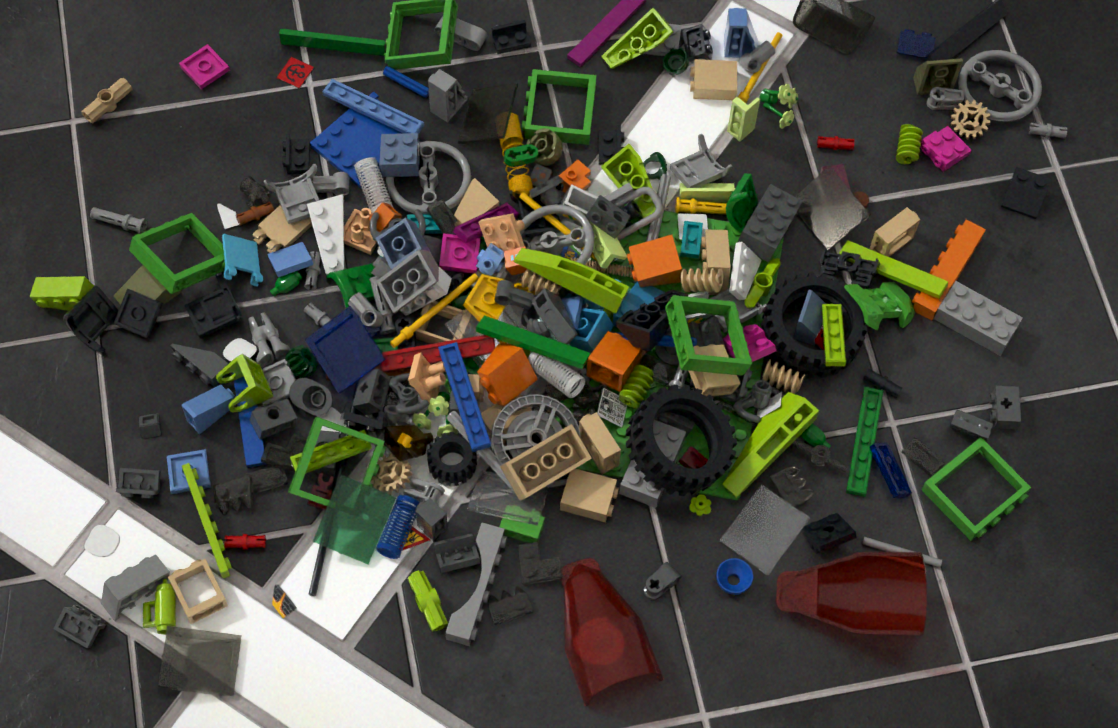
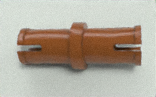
(254, 213)

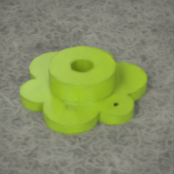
(700, 509)

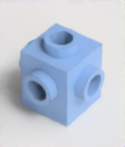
(490, 260)

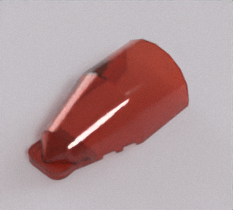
(861, 593)
(602, 632)

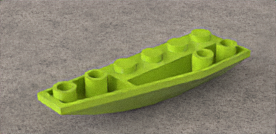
(575, 277)
(769, 440)

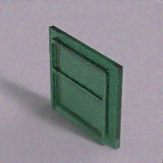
(354, 519)

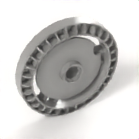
(528, 424)

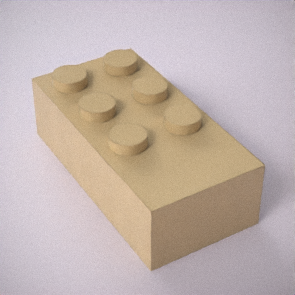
(545, 462)

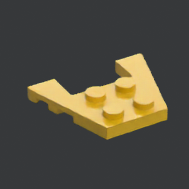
(481, 298)

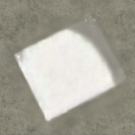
(764, 529)

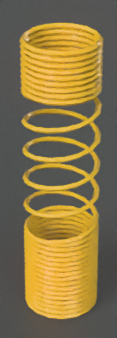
(514, 138)

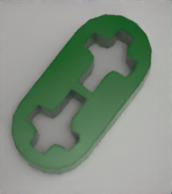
(520, 155)

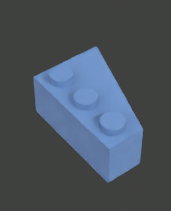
(739, 34)

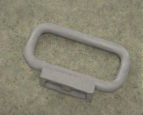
(625, 195)

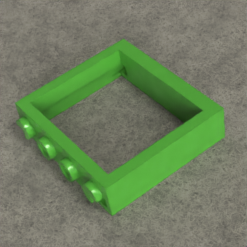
(420, 7)
(561, 78)
(190, 276)
(702, 363)
(309, 448)
(971, 531)

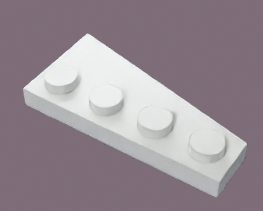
(328, 226)

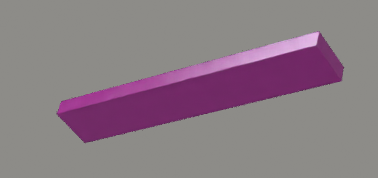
(603, 31)

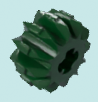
(301, 361)

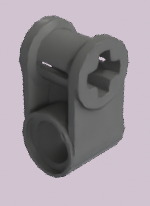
(663, 579)

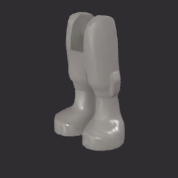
(259, 337)

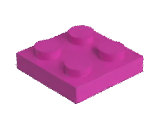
(204, 66)
(459, 255)

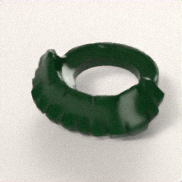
(656, 157)

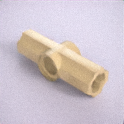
(101, 105)

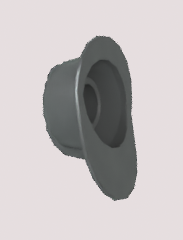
(311, 396)

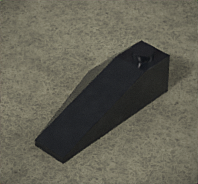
(649, 323)

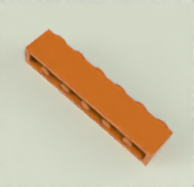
(950, 266)

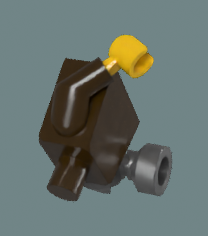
(403, 439)

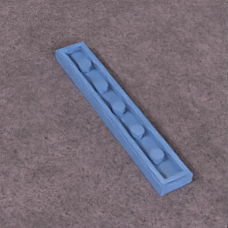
(372, 108)

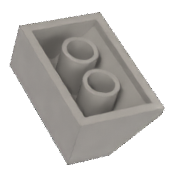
(409, 279)

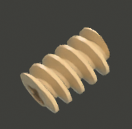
(702, 282)
(538, 283)
(782, 378)

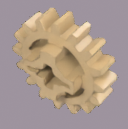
(976, 128)
(391, 474)

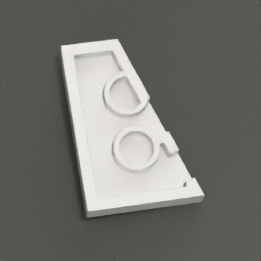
(743, 270)

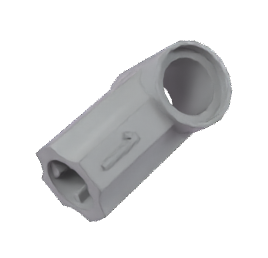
(757, 56)
(337, 183)
(364, 310)

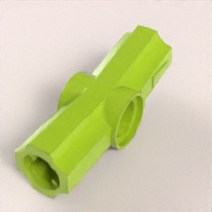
(427, 600)

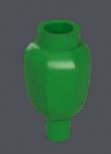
(286, 283)
(815, 436)

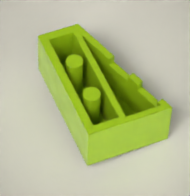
(59, 292)

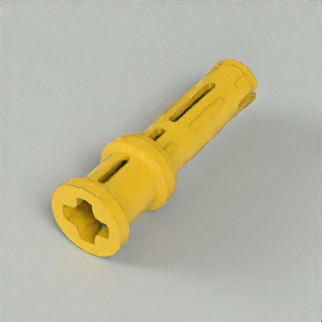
(693, 206)

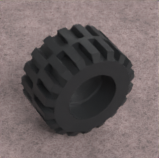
(451, 473)

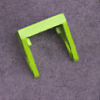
(258, 387)

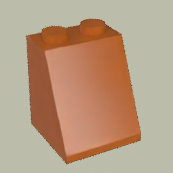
(655, 262)
(613, 361)
(506, 373)

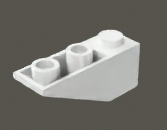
(430, 295)

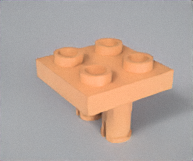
(502, 231)
(358, 233)
(426, 377)

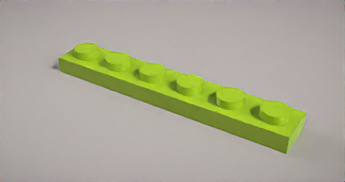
(210, 527)

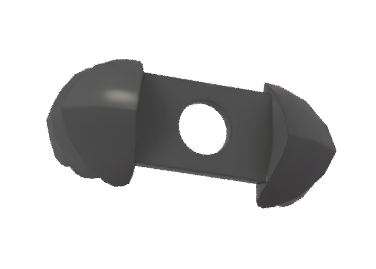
(530, 320)

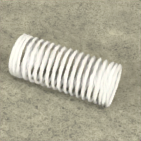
(372, 181)
(553, 368)

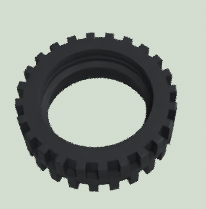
(796, 355)
(706, 416)

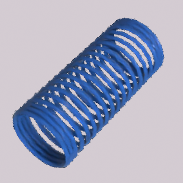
(390, 550)

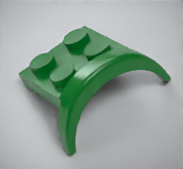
(742, 203)
(353, 281)

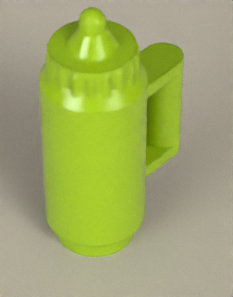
(164, 608)

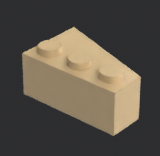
(716, 254)

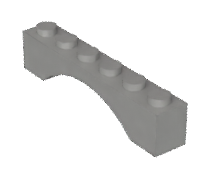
(463, 621)

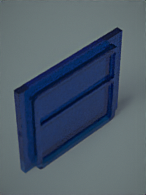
(345, 349)

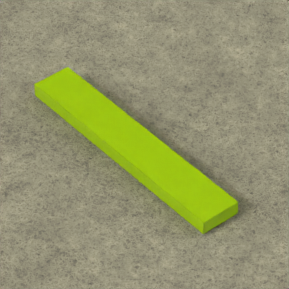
(899, 271)

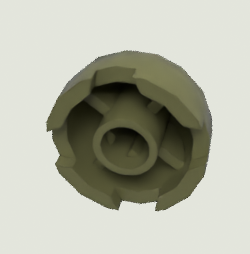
(548, 146)

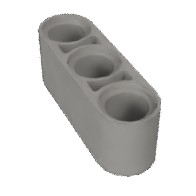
(465, 34)

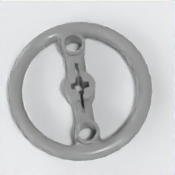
(1001, 82)
(427, 155)
(554, 244)

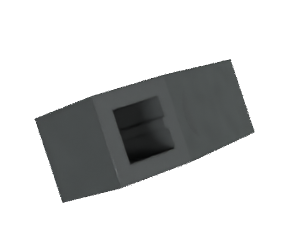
(554, 315)
(203, 362)

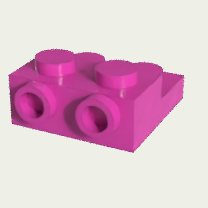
(944, 148)
(757, 343)

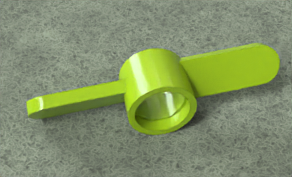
(765, 278)

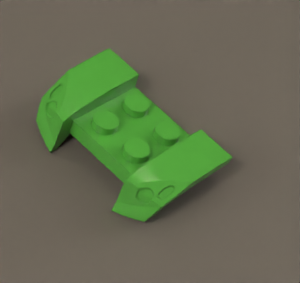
(882, 302)

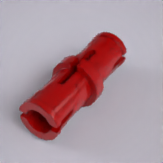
(835, 143)
(245, 541)

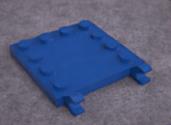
(351, 140)

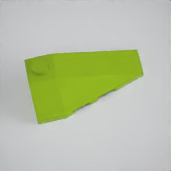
(642, 37)
(628, 168)

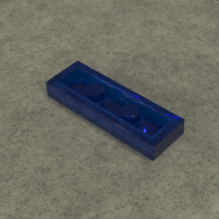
(890, 470)

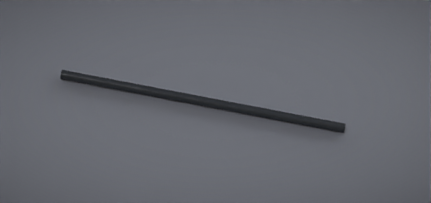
(322, 550)

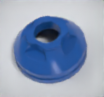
(738, 568)

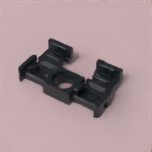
(863, 272)

